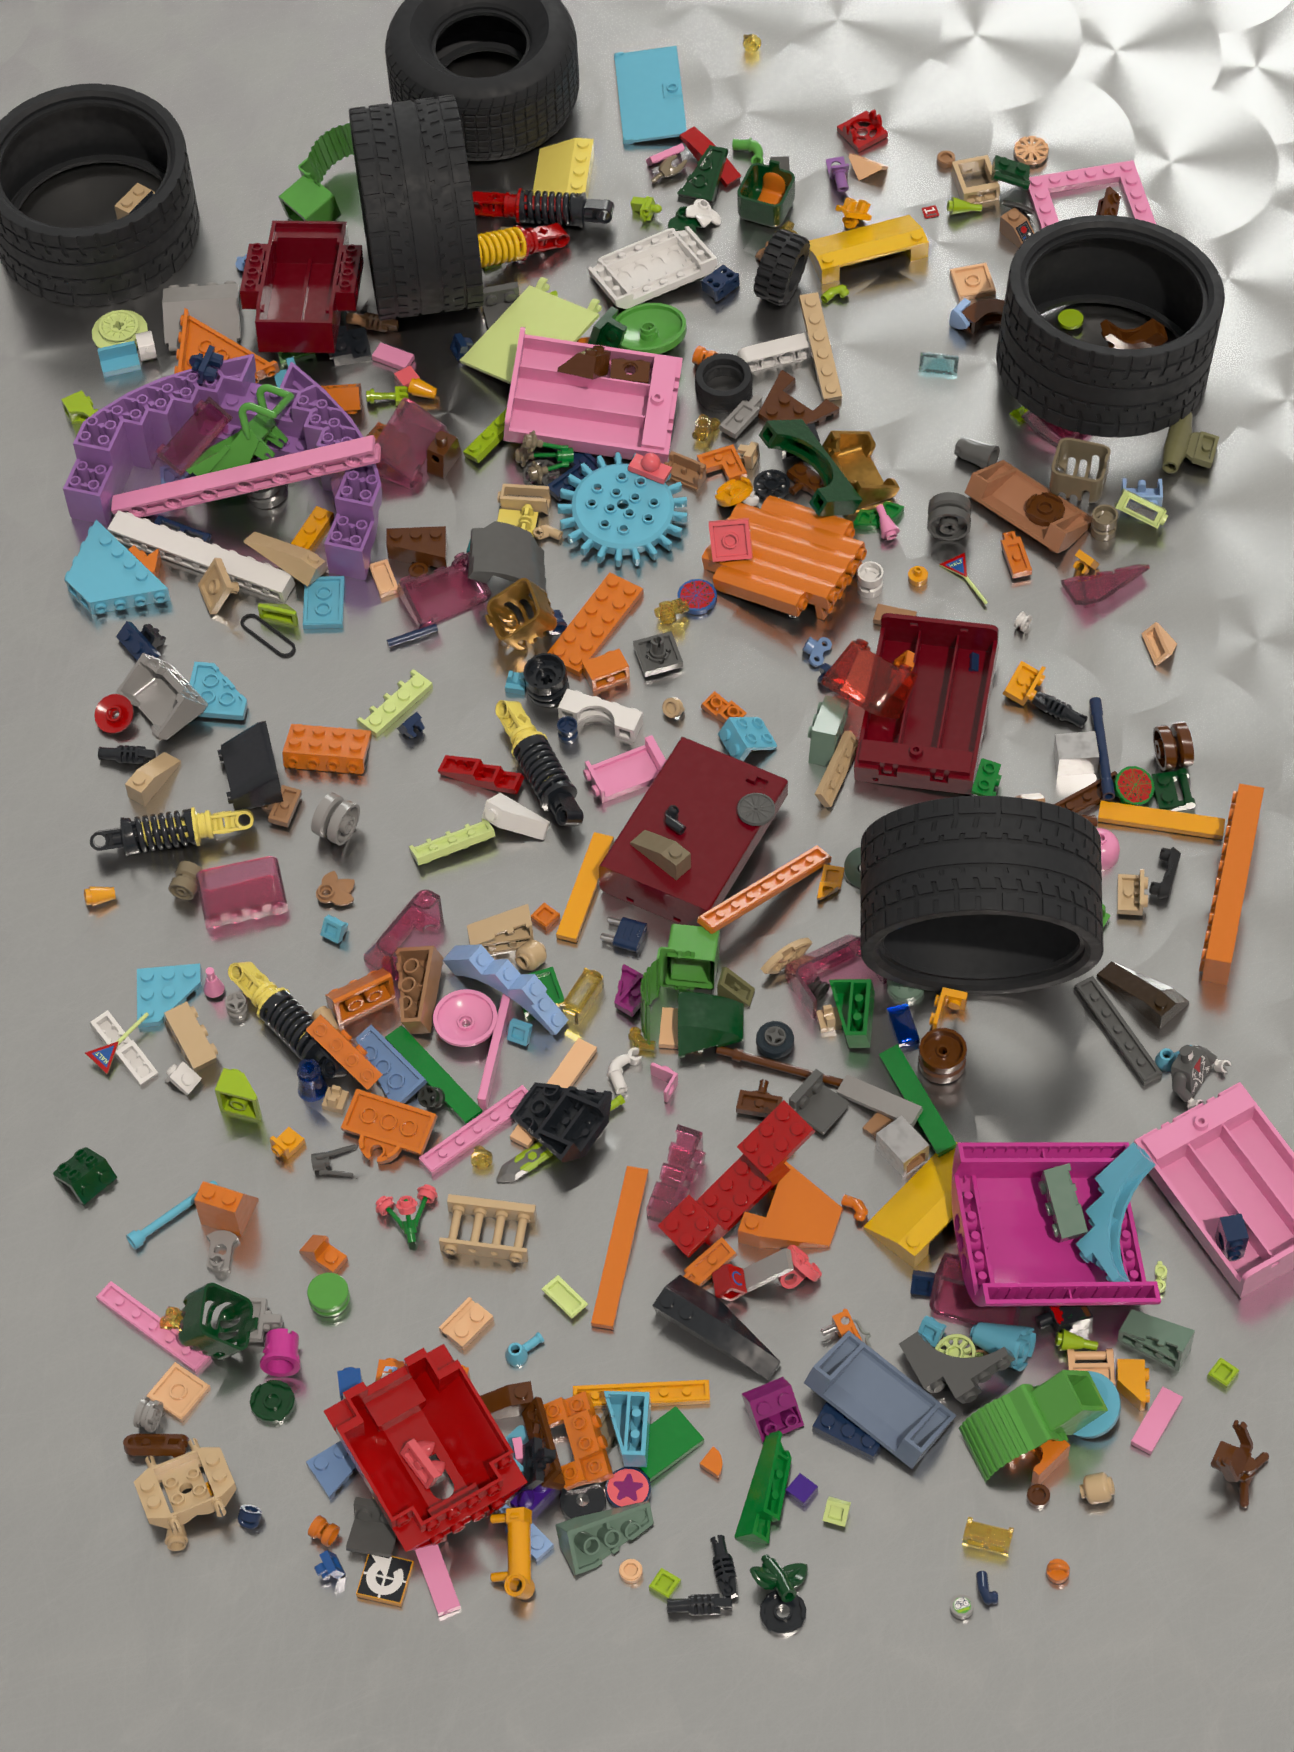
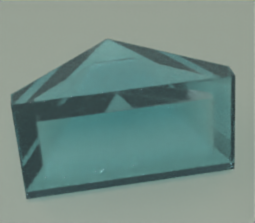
(938, 363)

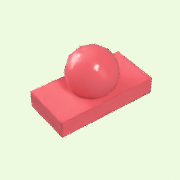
(650, 467)

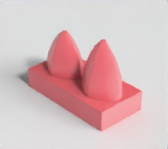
(417, 1455)

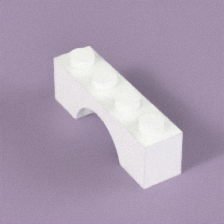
(580, 706)

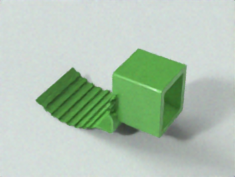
(307, 196)
(684, 964)
(1031, 1418)

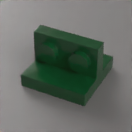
(608, 331)

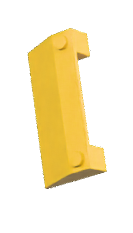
(867, 243)
(916, 1211)

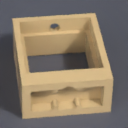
(988, 192)

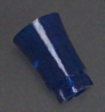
(310, 1081)

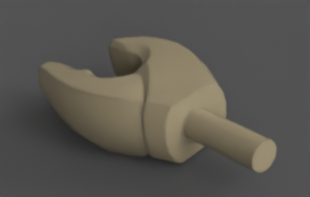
(667, 170)

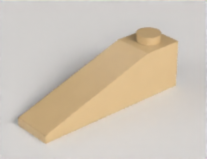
(295, 560)

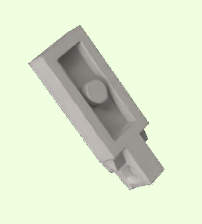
(741, 416)

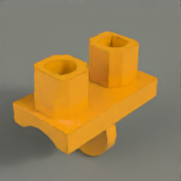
(854, 213)

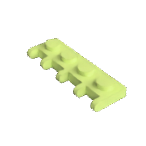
(396, 704)
(452, 842)

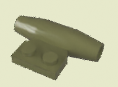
(1182, 443)

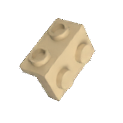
(1131, 893)

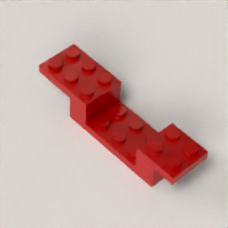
(741, 1184)

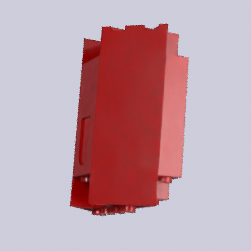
(436, 1404)

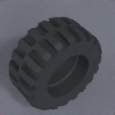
(781, 267)

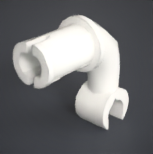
(615, 1069)

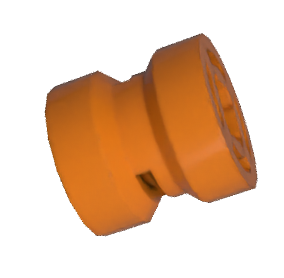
(700, 354)
(323, 1530)

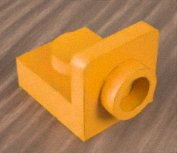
(286, 1143)

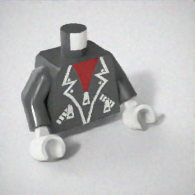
(1191, 1069)

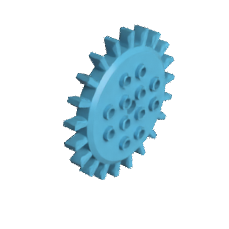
(640, 533)

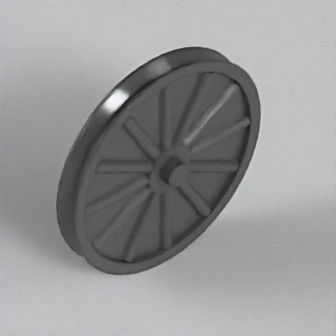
(1022, 208)
(756, 809)

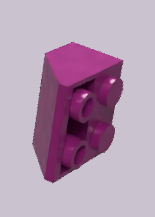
(773, 1408)

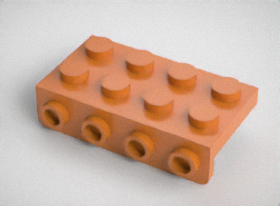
(326, 748)

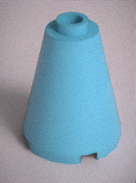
(1017, 1339)

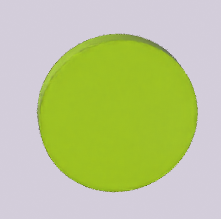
(1070, 319)

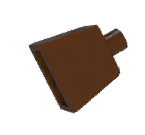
(442, 454)

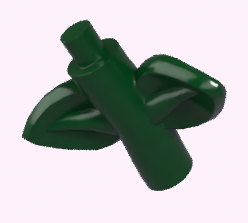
(784, 1579)

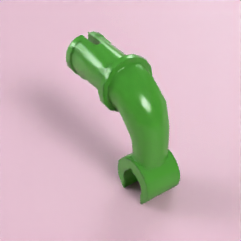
(751, 146)

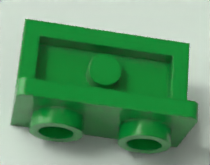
(986, 778)

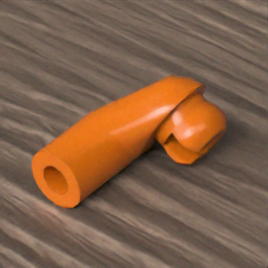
(857, 1205)

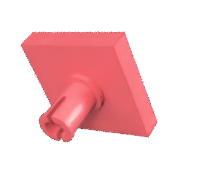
(730, 539)

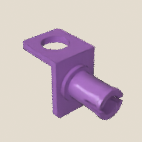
(838, 172)

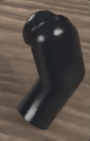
(671, 820)

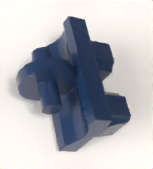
(204, 364)

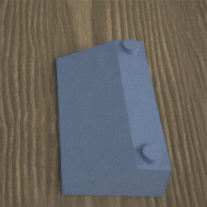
(879, 1399)

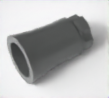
(977, 452)

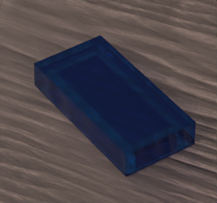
(903, 1025)

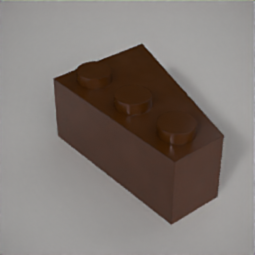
(418, 545)

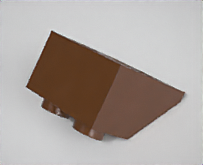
(588, 363)

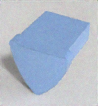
(957, 319)

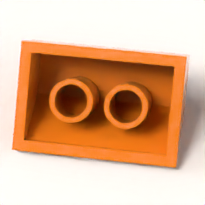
(346, 395)
(361, 995)

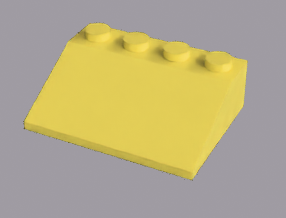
(565, 167)

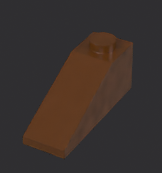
(508, 1400)

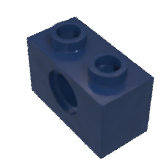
(1232, 1236)

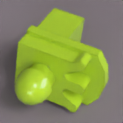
(645, 206)

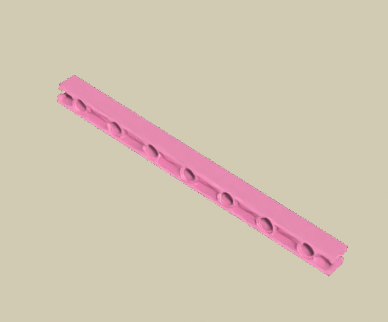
(249, 477)

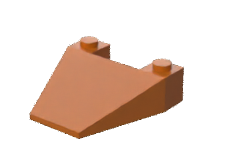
(797, 1216)

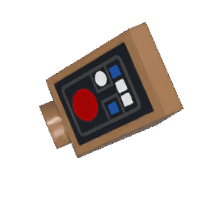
(1015, 227)

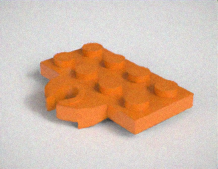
(387, 1126)

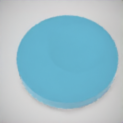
(1113, 1403)

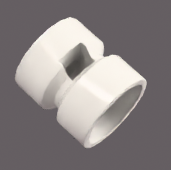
(870, 580)

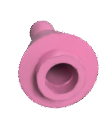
(887, 526)
(213, 985)

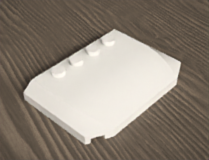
(653, 267)

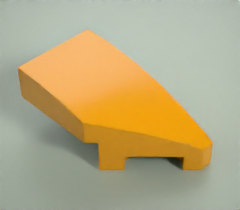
(830, 881)

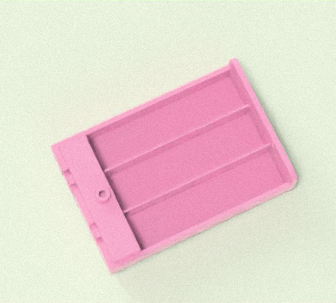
(587, 413)
(1229, 1163)

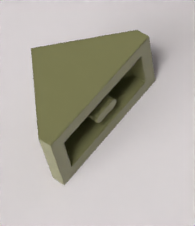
(734, 987)

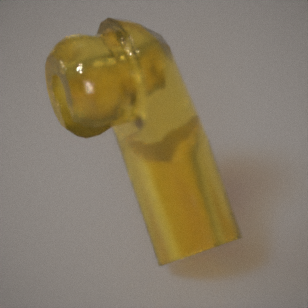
(638, 1041)

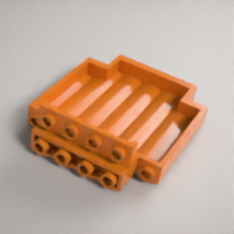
(793, 560)

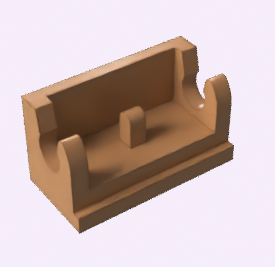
(686, 470)

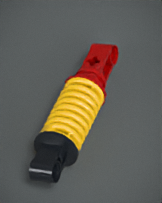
(517, 243)

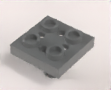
(656, 649)

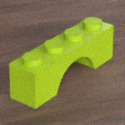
(78, 407)

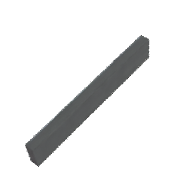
(1118, 1030)

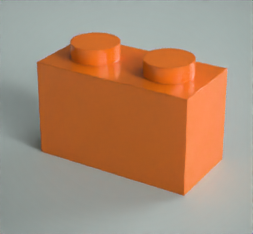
(606, 670)

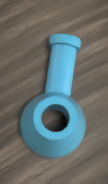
(1165, 1063)
(520, 1358)

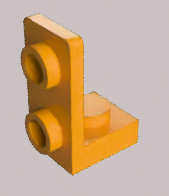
(950, 998)

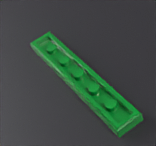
(913, 1091)
(455, 1097)

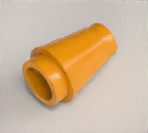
(422, 389)
(98, 895)

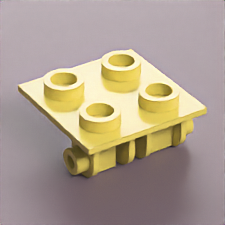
(524, 519)

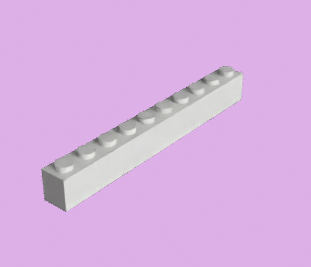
(199, 555)

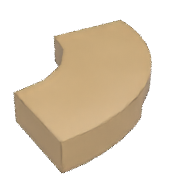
(786, 955)

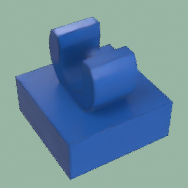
(330, 1566)

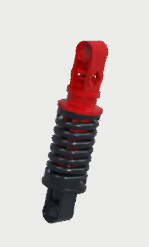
(537, 208)

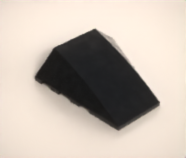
(564, 1118)

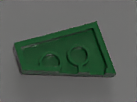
(706, 176)

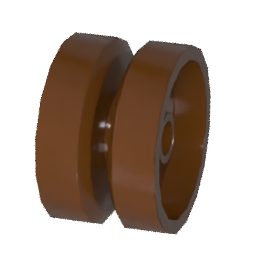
(1173, 746)
(942, 1055)

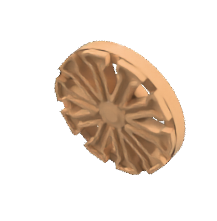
(1031, 150)

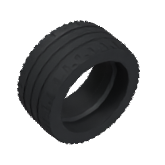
(718, 366)

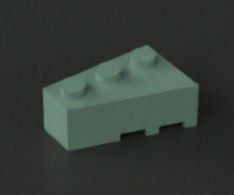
(826, 729)
(1062, 1203)
(1157, 1338)

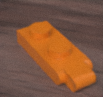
(1015, 555)
(711, 1260)

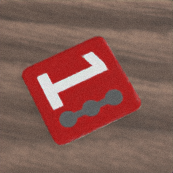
(930, 211)

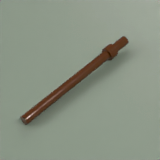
(739, 1055)

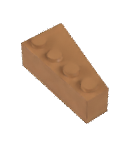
(418, 986)

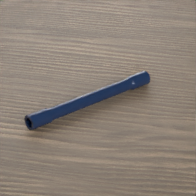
(1106, 780)

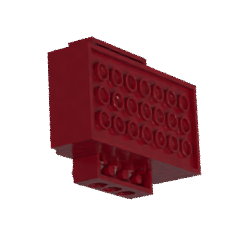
(301, 285)

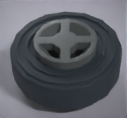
(769, 1034)

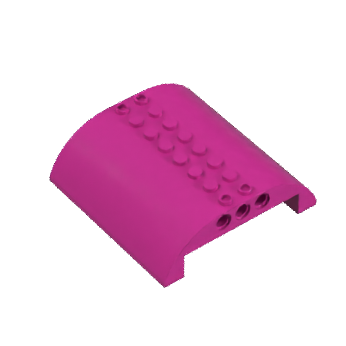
(1008, 1236)

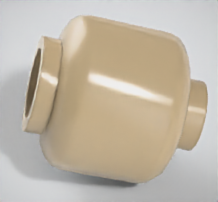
(530, 955)
(1097, 1488)

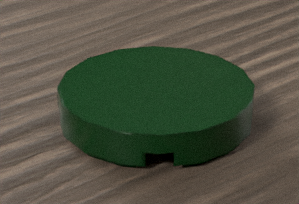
(272, 1402)

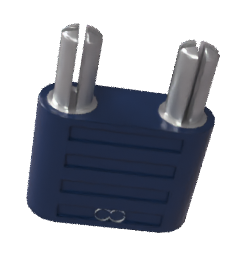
(628, 935)

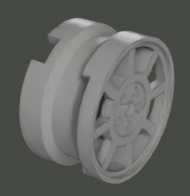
(148, 1414)

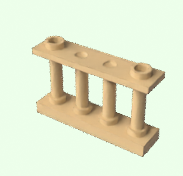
(484, 1208)

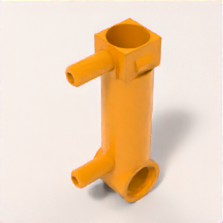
(519, 1552)

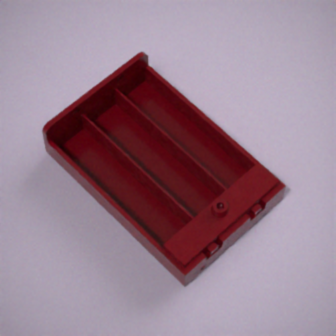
(946, 712)
(707, 792)

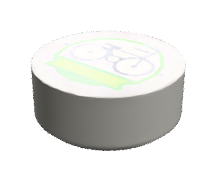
(961, 1606)

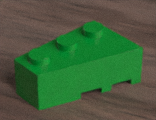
(855, 1007)

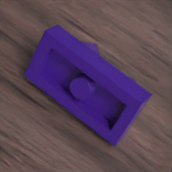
(532, 1498)

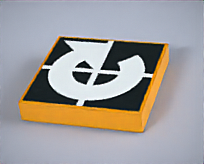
(385, 1579)

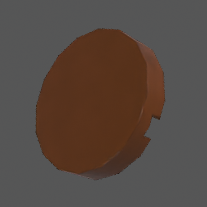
(1044, 508)

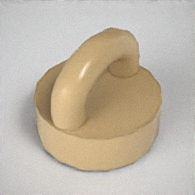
(673, 707)

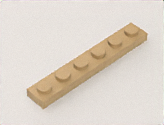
(820, 346)

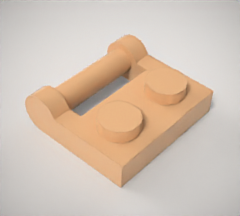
(1106, 1369)

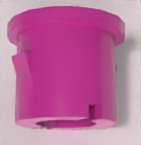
(281, 1353)

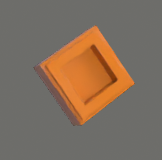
(545, 916)

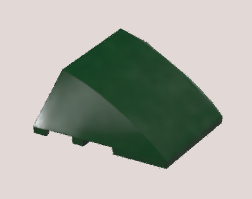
(707, 1021)

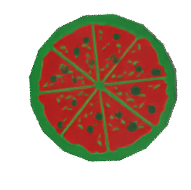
(1133, 786)

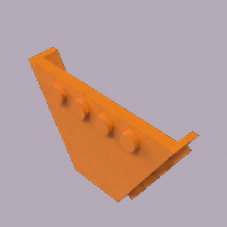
(196, 339)

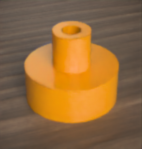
(918, 576)

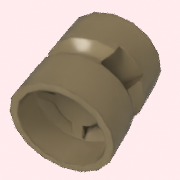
(1104, 522)
(184, 884)

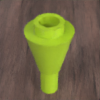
(959, 206)
(1069, 1340)

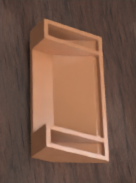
(1006, 492)

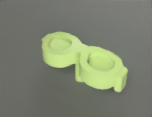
(1160, 1275)

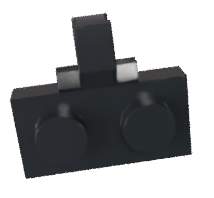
(535, 1461)

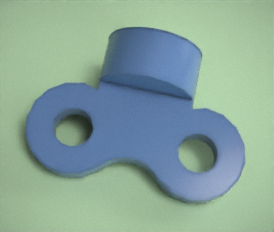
(816, 650)

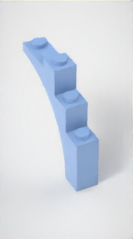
(524, 989)

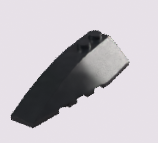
(714, 1324)

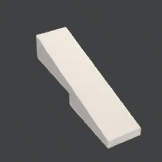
(127, 1051)

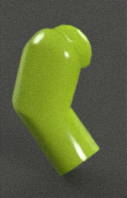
(833, 291)

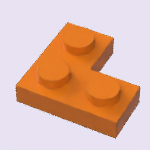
(725, 459)

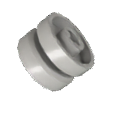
(335, 818)

